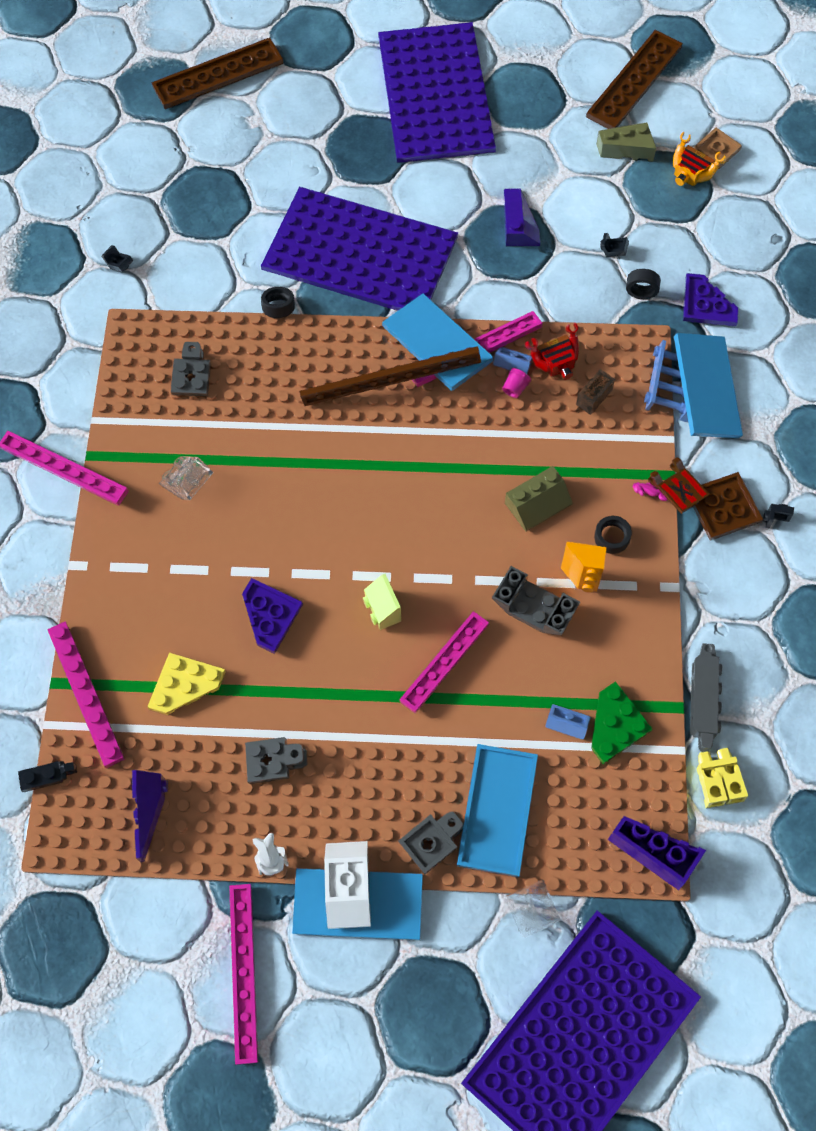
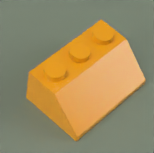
(584, 565)

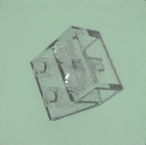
(186, 477)
(532, 908)

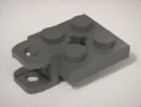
(191, 364)
(282, 757)
(439, 833)

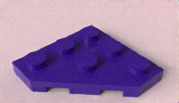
(707, 303)
(269, 613)

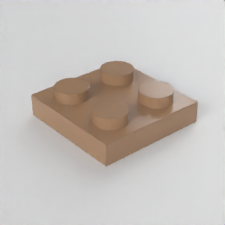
(716, 142)

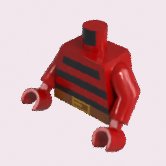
(556, 355)

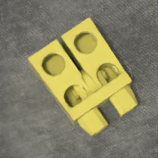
(721, 779)

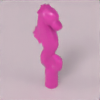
(647, 488)

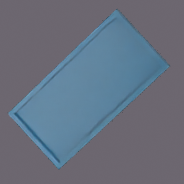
(430, 333)
(708, 386)
(497, 810)
(393, 902)

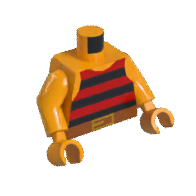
(692, 165)

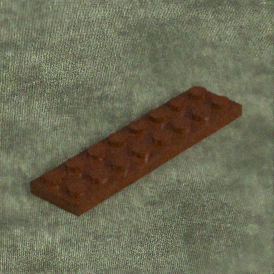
(217, 73)
(634, 80)

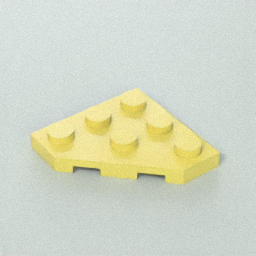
(184, 683)

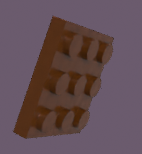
(727, 507)

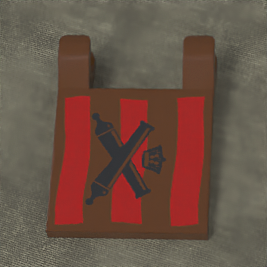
(680, 488)

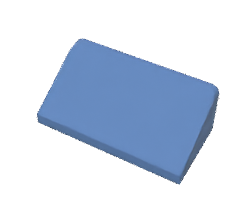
(511, 359)
(568, 721)

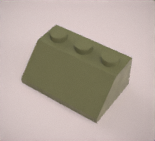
(538, 498)

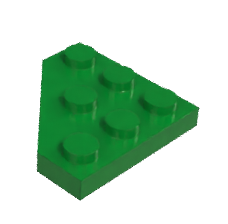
(616, 724)

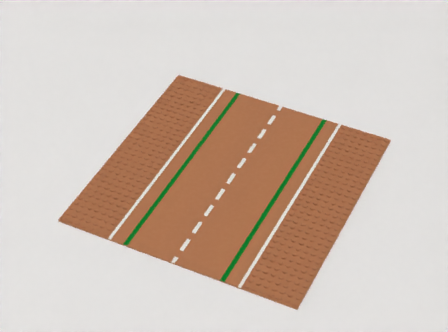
(320, 511)

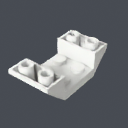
(347, 885)

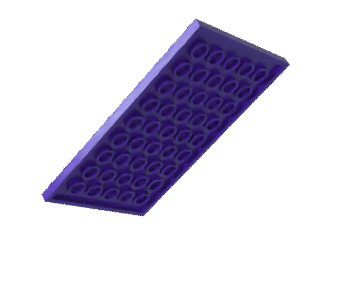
(436, 92)
(358, 250)
(582, 1035)

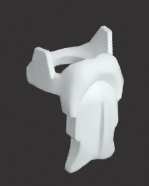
(269, 857)

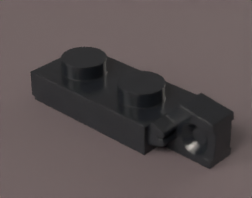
(45, 775)

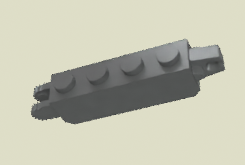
(705, 697)

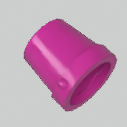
(516, 382)

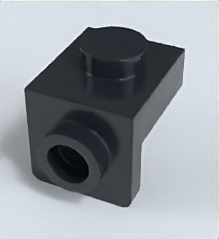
(614, 246)
(116, 260)
(778, 512)

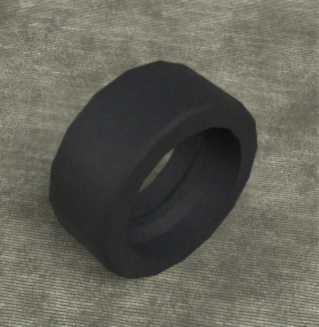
(643, 276)
(281, 310)
(613, 521)

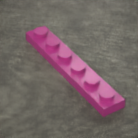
(444, 662)

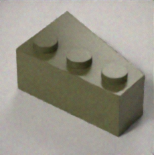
(627, 141)

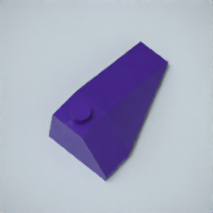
(519, 222)
(149, 795)

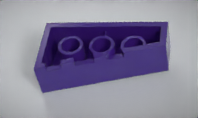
(657, 851)

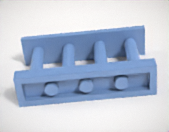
(650, 397)

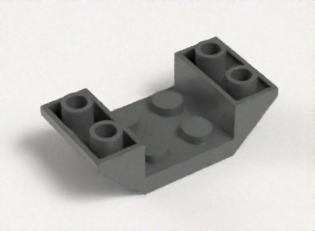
(533, 604)

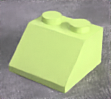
(382, 602)

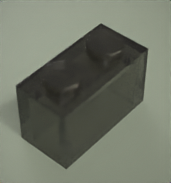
(595, 391)

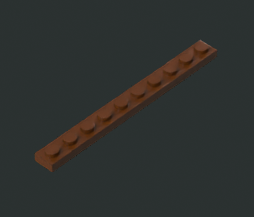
(390, 376)

